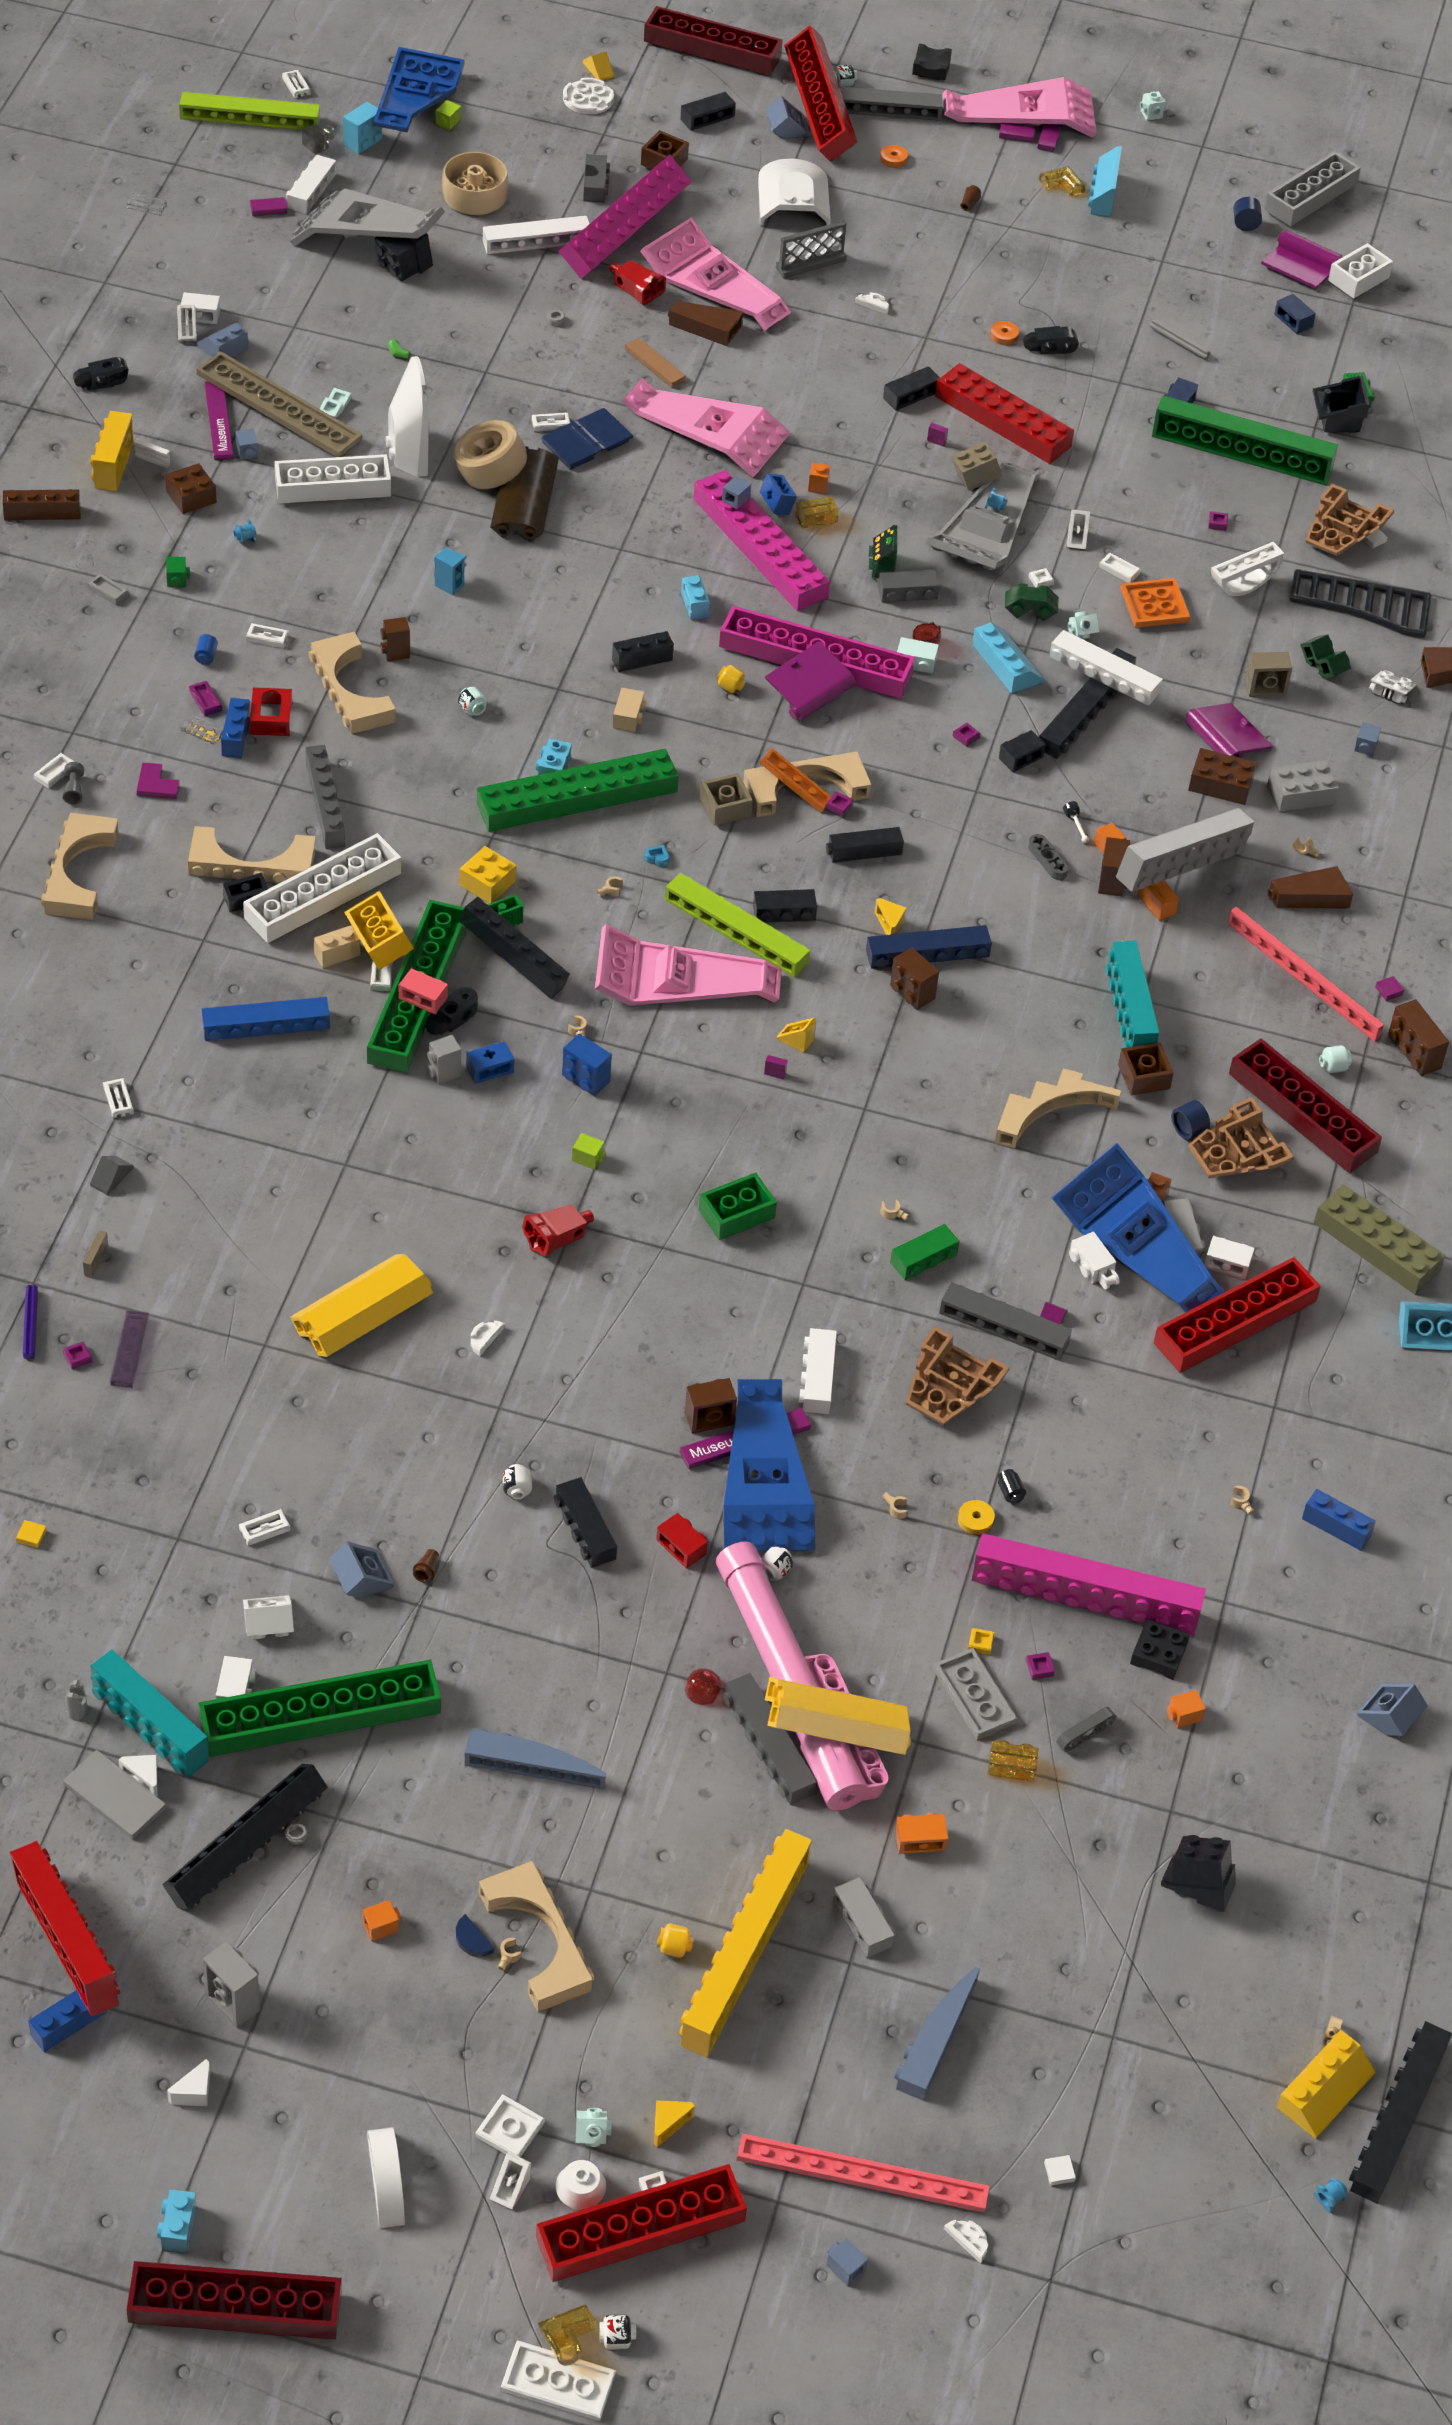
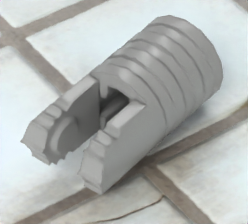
(76, 1701)

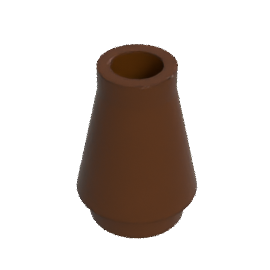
(971, 196)
(425, 1568)

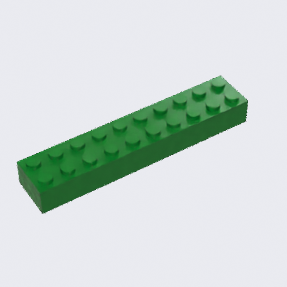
(1244, 440)
(577, 790)
(403, 1023)
(320, 1707)

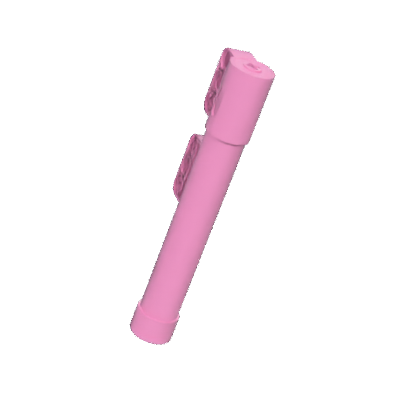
(842, 1769)

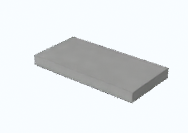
(975, 1693)
(114, 1794)

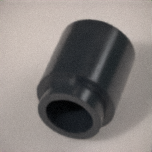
(1011, 1486)

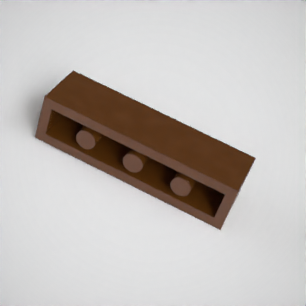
(41, 504)

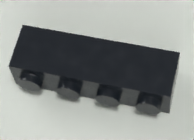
(586, 1522)

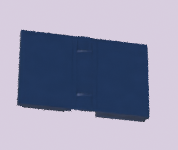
(585, 437)

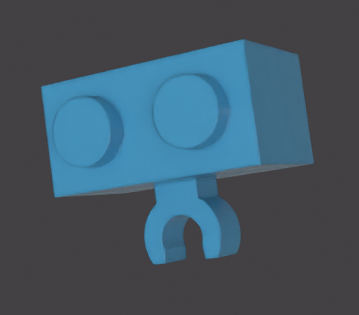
(449, 570)

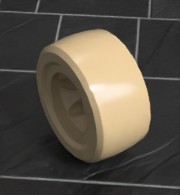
(475, 172)
(501, 454)

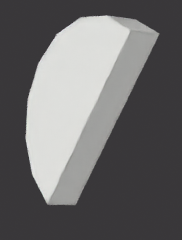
(873, 301)
(484, 1335)
(970, 2237)

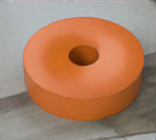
(894, 156)
(1004, 332)

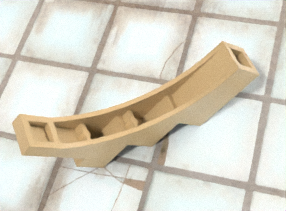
(1045, 1098)

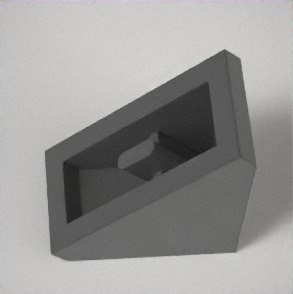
(110, 1173)

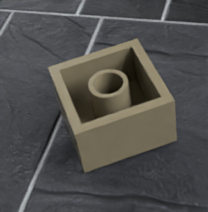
(976, 466)
(1268, 674)
(726, 799)

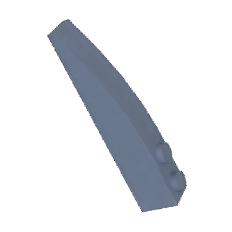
(529, 1758)
(933, 2039)

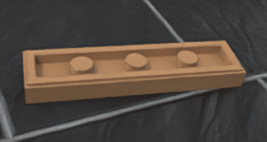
(655, 362)

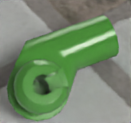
(396, 351)

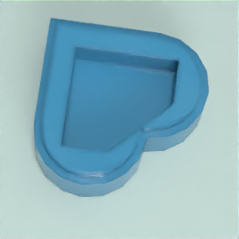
(657, 855)

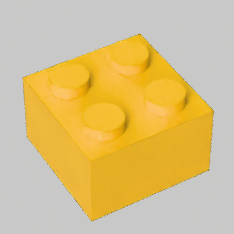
(487, 874)

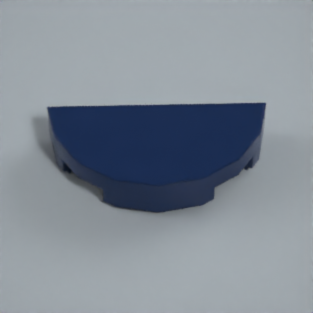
(471, 1939)

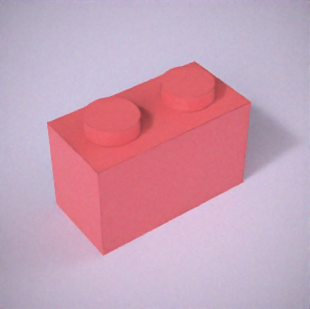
(423, 991)

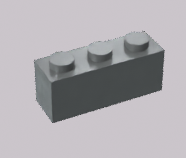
(908, 586)

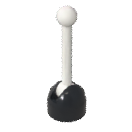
(1072, 810)

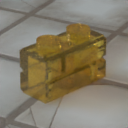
(817, 512)
(1013, 1761)

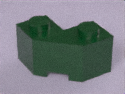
(1024, 599)
(1321, 654)

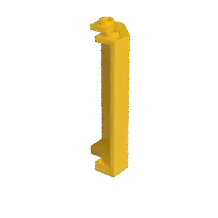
(362, 1304)
(838, 1716)

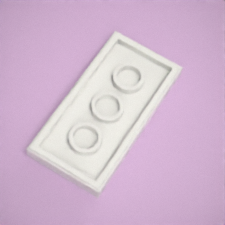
(572, 2388)

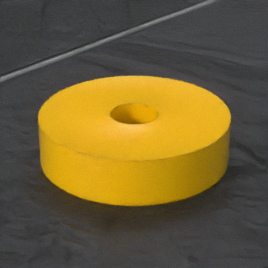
(976, 1525)

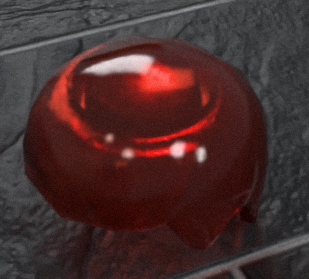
(927, 633)
(703, 1686)

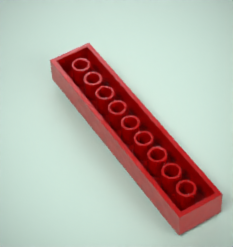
(820, 93)

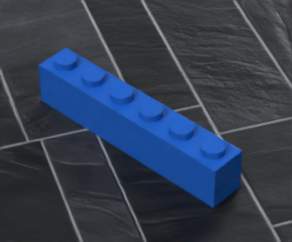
(265, 1018)

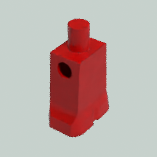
(638, 281)
(555, 1228)

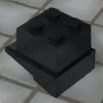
(404, 255)
(1342, 405)
(1202, 1871)

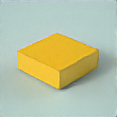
(31, 1534)
(981, 1641)

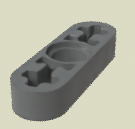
(1047, 849)
(1086, 1729)

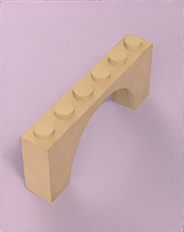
(357, 711)
(841, 770)
(80, 834)
(211, 861)
(524, 1890)

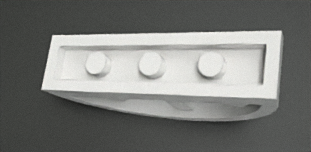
(1252, 569)
(386, 2177)

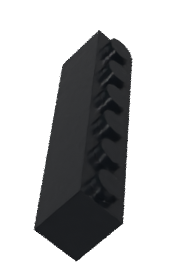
(514, 947)

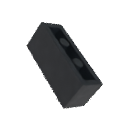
(708, 111)
(911, 388)
(642, 651)
(785, 905)

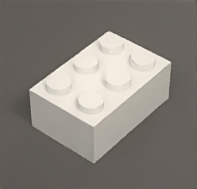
(1360, 270)

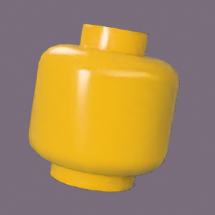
(731, 679)
(674, 1940)

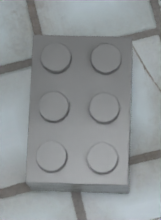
(1302, 786)
(231, 1984)

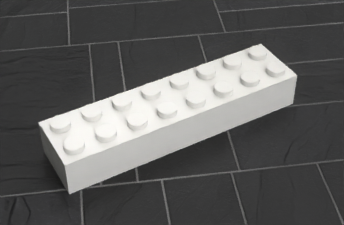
(322, 888)

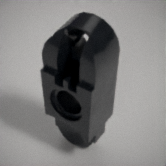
(1052, 340)
(102, 374)
(453, 1012)

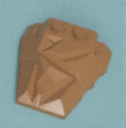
(1343, 522)
(1239, 1143)
(950, 1378)

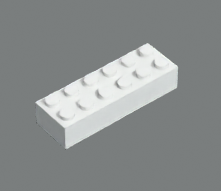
(332, 478)

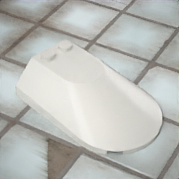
(793, 186)
(409, 422)

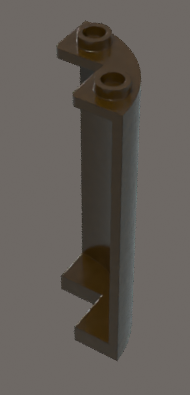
(525, 499)

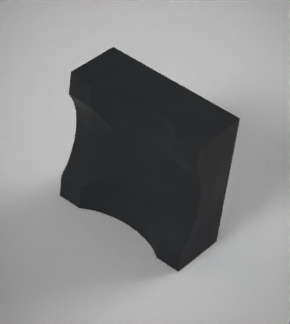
(932, 62)
(1160, 1648)

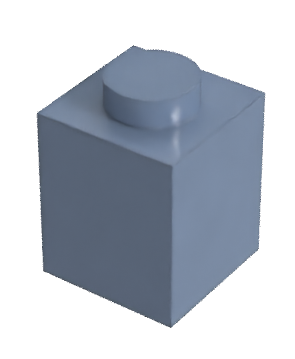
(246, 444)
(736, 492)
(1367, 738)
(846, 2261)

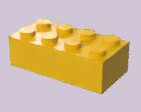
(112, 450)
(379, 930)

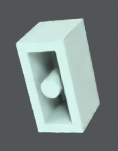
(924, 653)

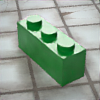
(924, 1252)

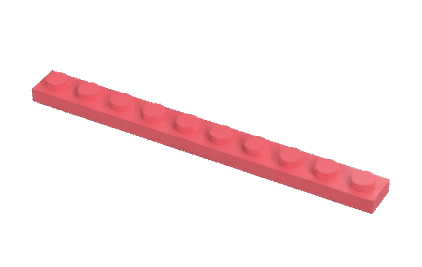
(1306, 974)
(863, 2173)

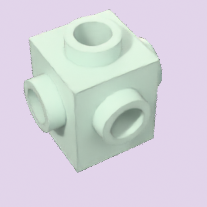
(1152, 106)
(1083, 625)
(592, 2127)

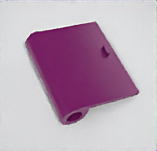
(1301, 259)
(811, 680)
(1226, 730)

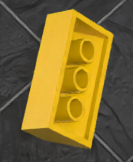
(1327, 2084)

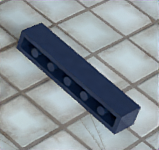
(932, 945)

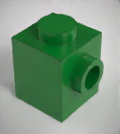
(177, 571)

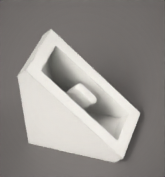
(1078, 529)
(142, 1769)
(192, 2088)
(511, 2181)

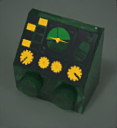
(883, 552)

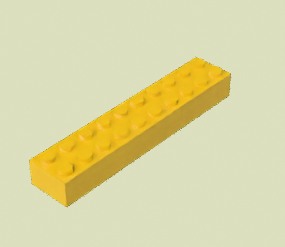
(744, 1943)

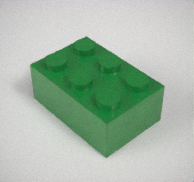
(737, 1206)

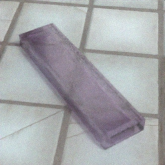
(129, 1349)

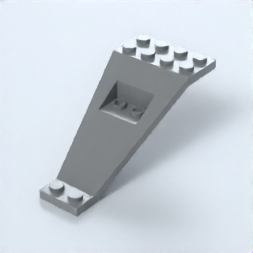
(365, 215)
(984, 533)

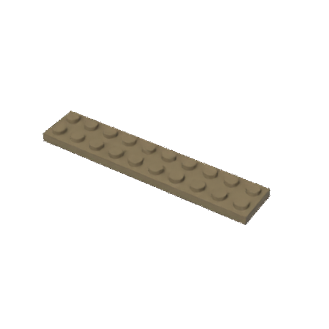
(279, 404)

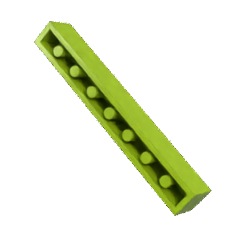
(248, 111)
(737, 924)

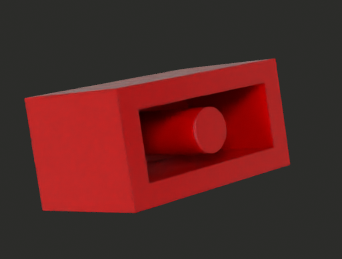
(682, 1540)

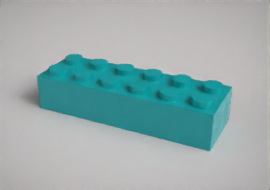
(1131, 994)
(149, 1714)

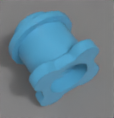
(996, 500)
(245, 532)
(1331, 2193)

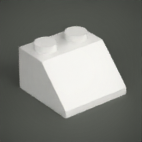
(268, 1616)

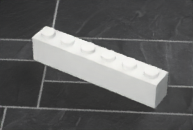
(532, 234)
(1105, 667)

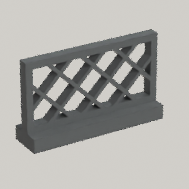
(813, 259)

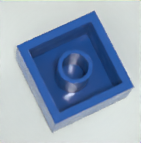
(586, 1064)

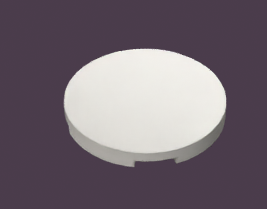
(588, 96)

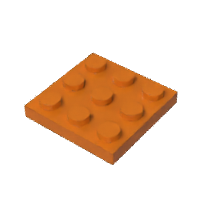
(1155, 602)

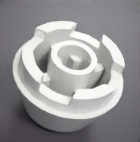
(580, 2185)

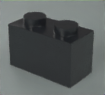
(1022, 751)
(243, 889)

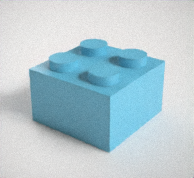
(359, 128)

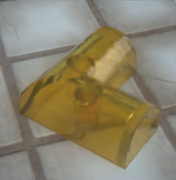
(1062, 177)
(562, 2332)

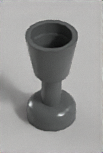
(72, 792)

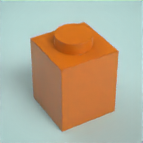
(819, 478)
(1103, 832)
(1186, 1709)
(381, 1920)

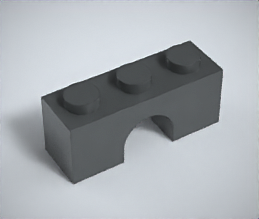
(596, 178)

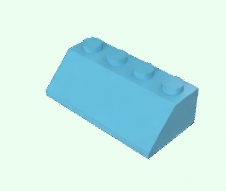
(1104, 183)
(1005, 658)
(1425, 1325)

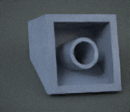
(787, 120)
(228, 340)
(360, 1570)
(1393, 1708)

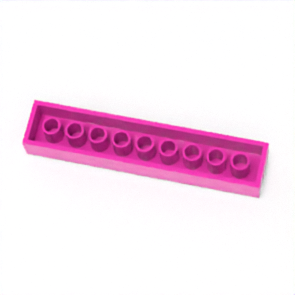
(625, 216)
(763, 544)
(783, 640)
(1087, 1584)

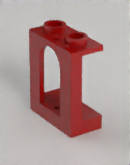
(270, 724)

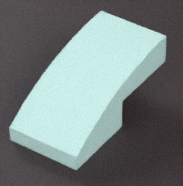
(336, 402)

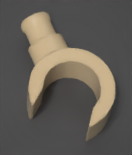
(1307, 848)
(612, 891)
(579, 1020)
(892, 1214)
(895, 1501)
(1242, 1503)
(507, 1958)
(1333, 2027)

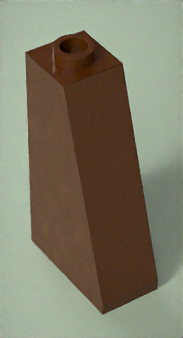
(706, 321)
(1437, 666)
(1312, 890)

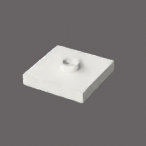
(509, 2127)

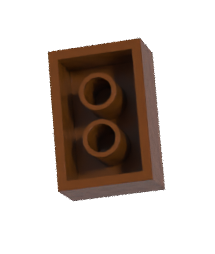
(1222, 776)
(1418, 1037)

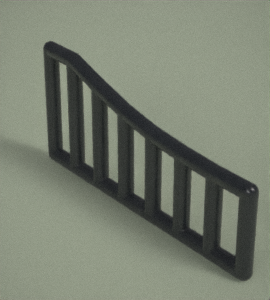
(1367, 613)

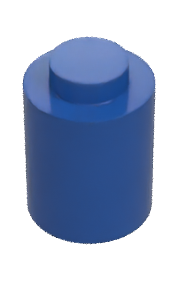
(206, 649)

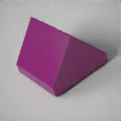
(1053, 1312)

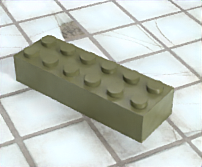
(1379, 1239)

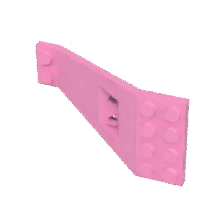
(1032, 103)
(689, 258)
(739, 430)
(661, 973)

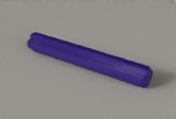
(30, 1322)

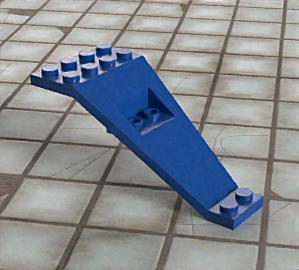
(415, 85)
(1113, 1200)
(766, 1507)

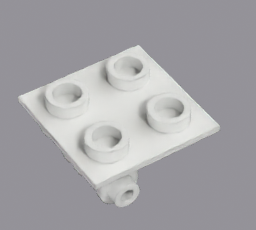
(1399, 686)

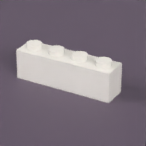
(311, 184)
(819, 1371)

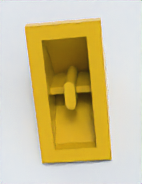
(599, 66)
(890, 916)
(799, 1034)
(671, 2117)

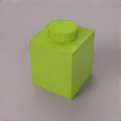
(448, 115)
(588, 1151)

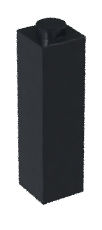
(865, 844)

